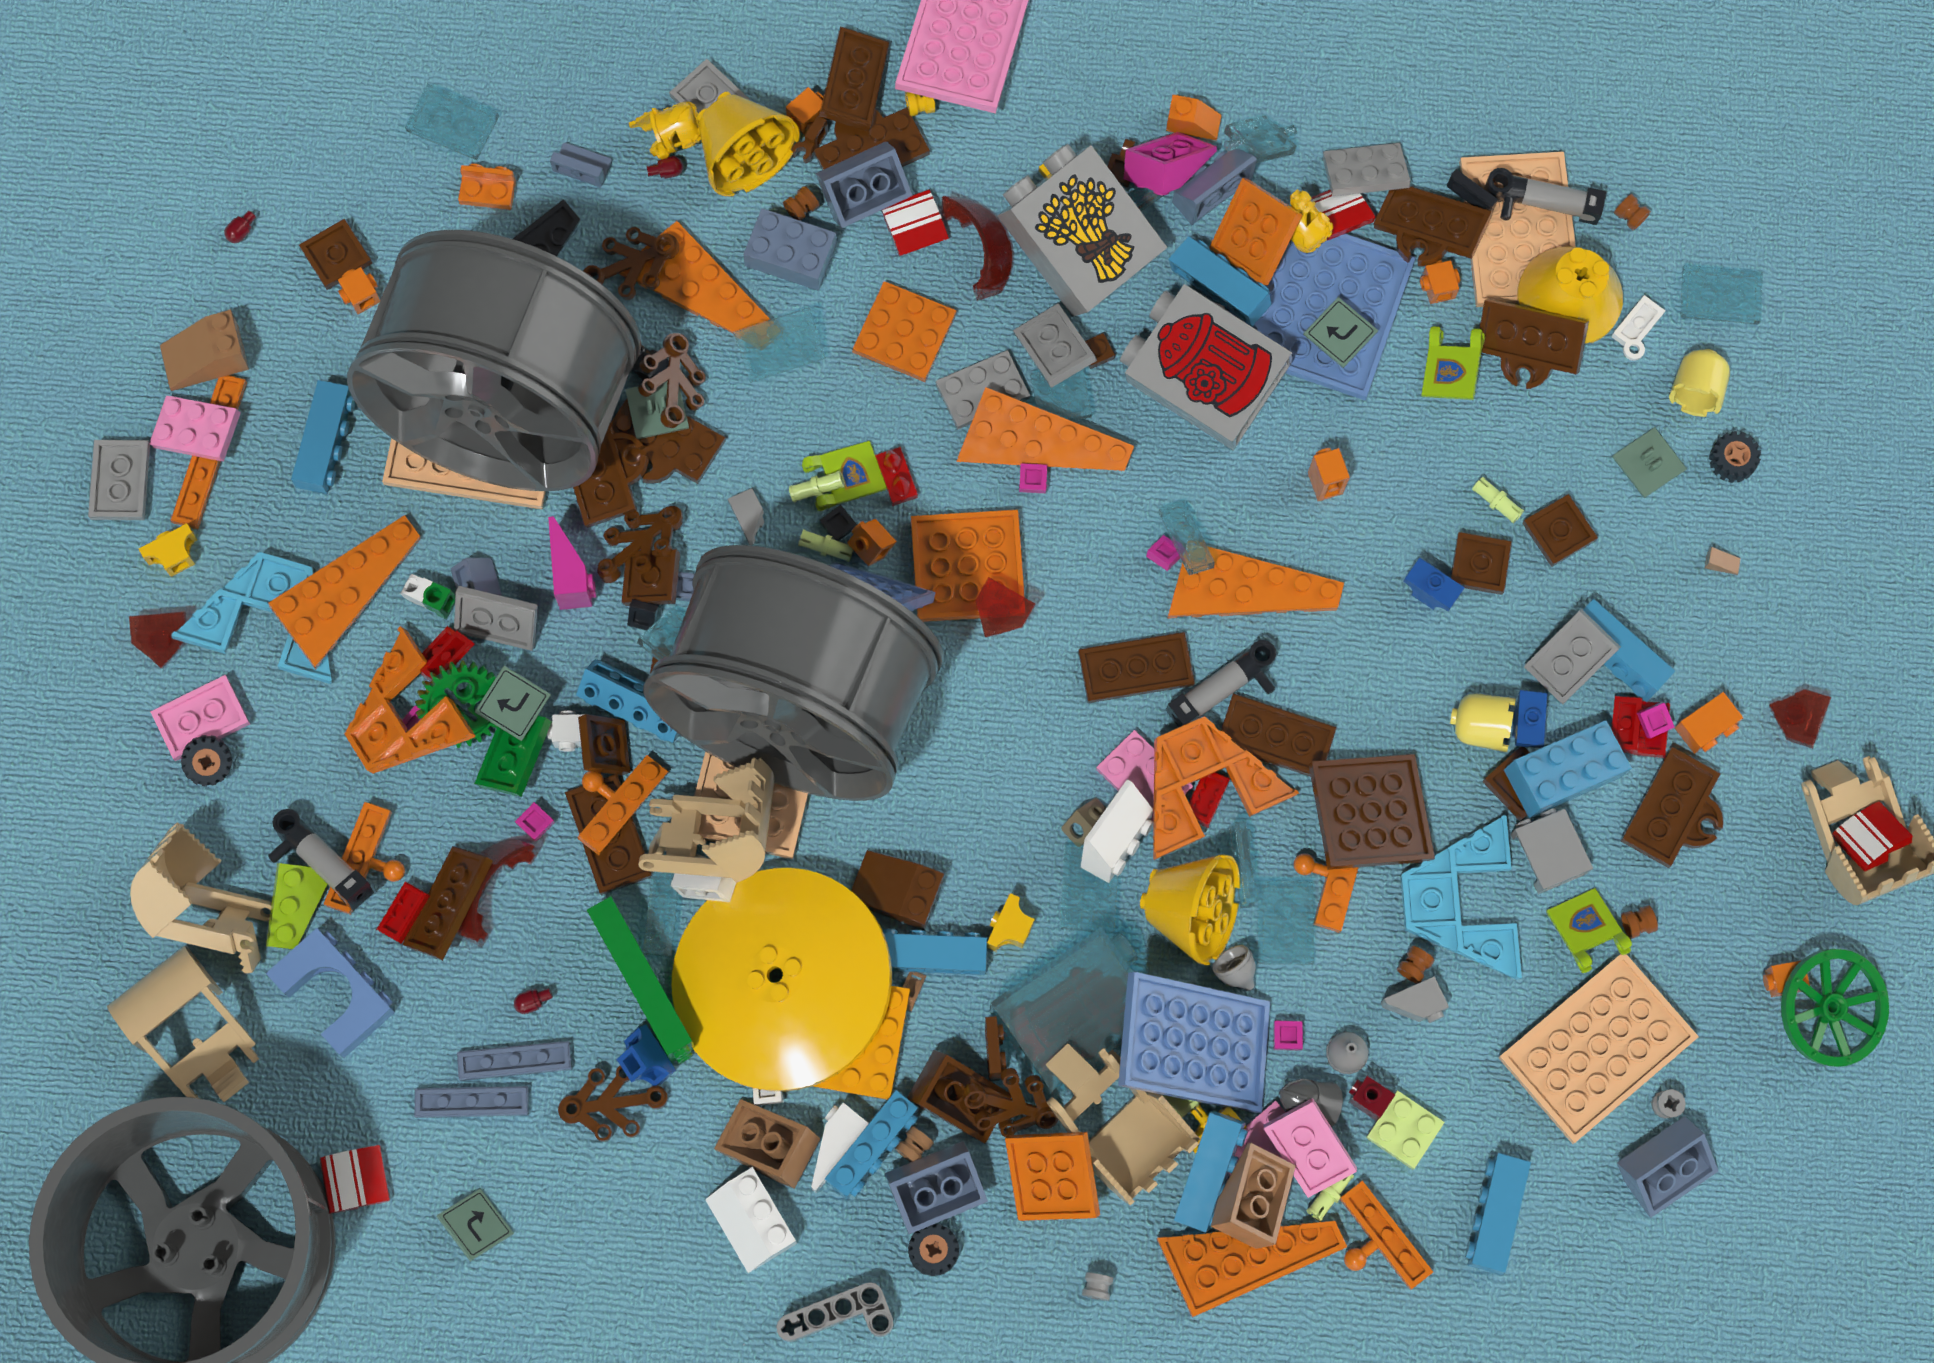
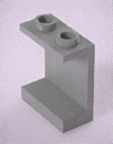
(1552, 849)

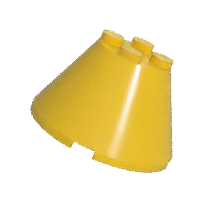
(744, 143)
(1573, 285)
(1194, 905)

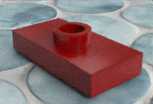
(1208, 797)
(403, 912)

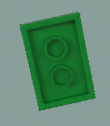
(511, 761)

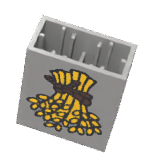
(1080, 228)

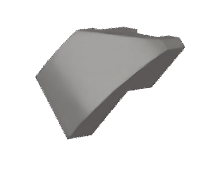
(748, 513)

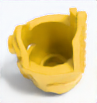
(672, 128)
(1313, 225)

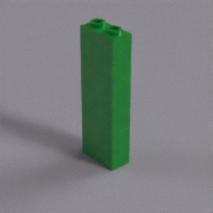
(642, 980)

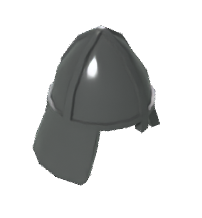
(1325, 1094)

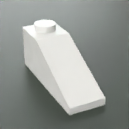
(839, 1134)

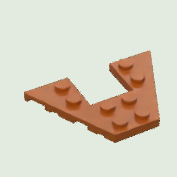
(378, 730)
(1191, 755)

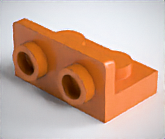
(487, 186)

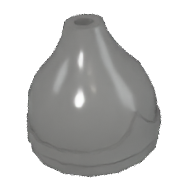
(1236, 967)
(1347, 1052)

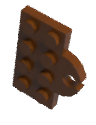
(896, 129)
(1432, 224)
(1532, 341)
(682, 451)
(608, 490)
(1674, 810)

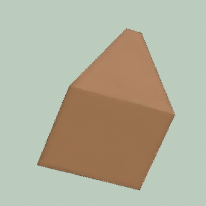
(1722, 561)
(915, 986)

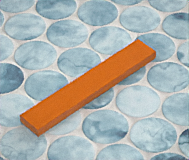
(203, 471)

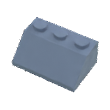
(1213, 184)
(1668, 1166)

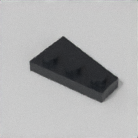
(551, 229)

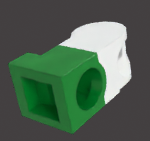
(429, 595)

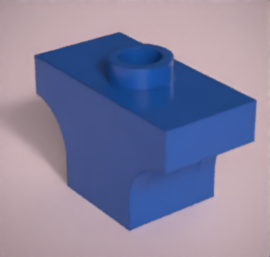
(1432, 586)
(1530, 719)
(645, 1058)

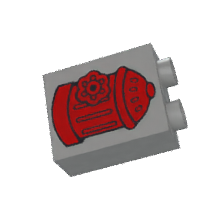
(1205, 365)

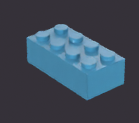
(1567, 769)

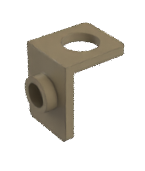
(1086, 818)

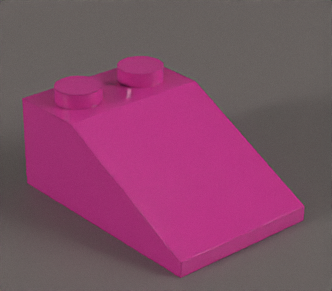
(1166, 162)
(571, 581)

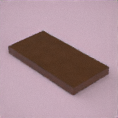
(854, 79)
(1136, 667)
(1277, 734)
(620, 859)
(448, 902)

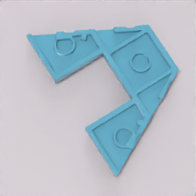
(253, 586)
(1433, 902)

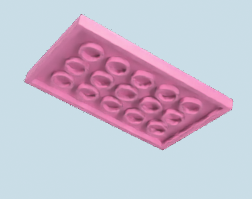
(962, 50)

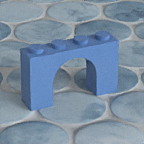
(318, 955)

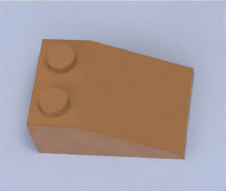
(204, 351)
(767, 1143)
(1254, 1198)

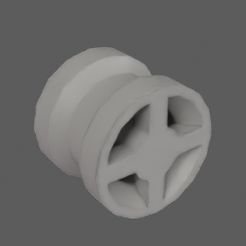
(1661, 1104)
(1097, 1286)

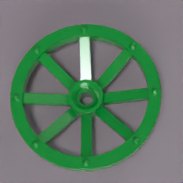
(1837, 1007)

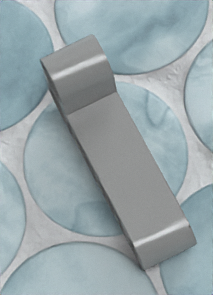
(833, 1318)

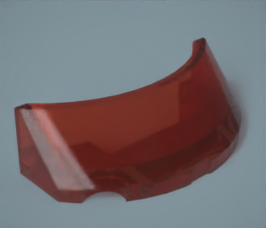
(994, 240)
(503, 853)

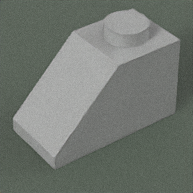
(1418, 1002)

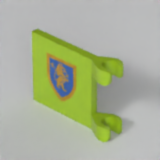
(1452, 370)
(858, 469)
(1586, 924)

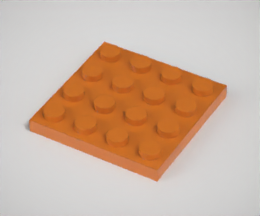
(959, 554)

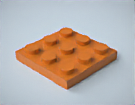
(1255, 231)
(904, 331)
(1052, 1176)

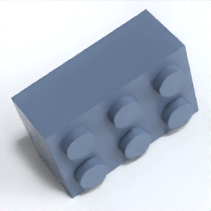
(864, 184)
(790, 249)
(936, 1187)

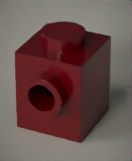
(1381, 1097)

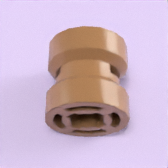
(911, 1151)

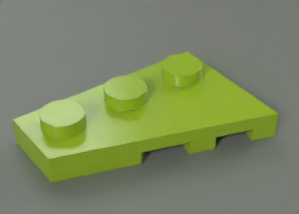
(293, 904)

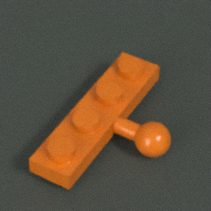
(620, 804)
(362, 850)
(1334, 894)
(1384, 1236)

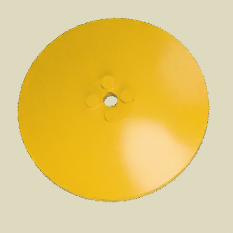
(829, 991)

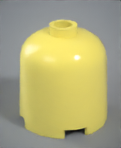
(1701, 383)
(1483, 720)

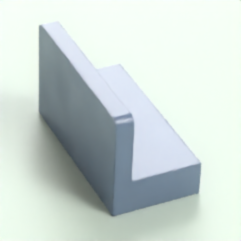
(581, 164)
(477, 575)

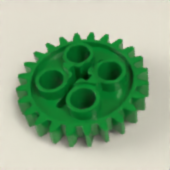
(476, 689)

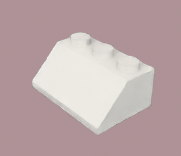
(1117, 833)
(750, 1220)

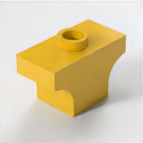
(171, 550)
(1010, 925)

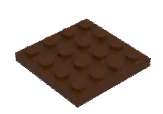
(1371, 811)

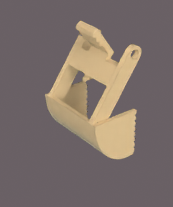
(1848, 799)
(732, 857)
(169, 886)
(163, 994)
(1136, 1140)

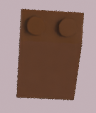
(898, 888)
(940, 1093)

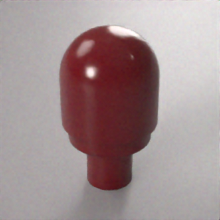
(666, 168)
(239, 227)
(531, 1000)

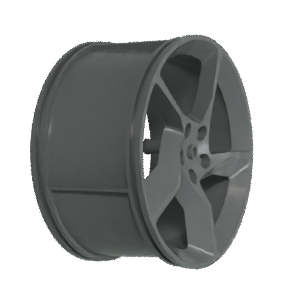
(495, 360)
(795, 671)
(188, 1245)

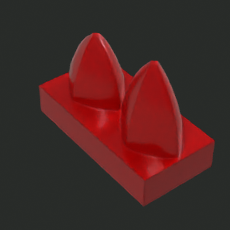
(896, 476)

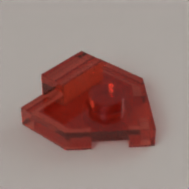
(1002, 609)
(153, 635)
(1801, 716)

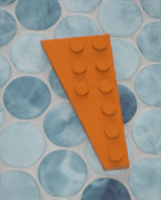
(702, 286)
(1019, 433)
(1251, 587)
(334, 597)
(1221, 1268)

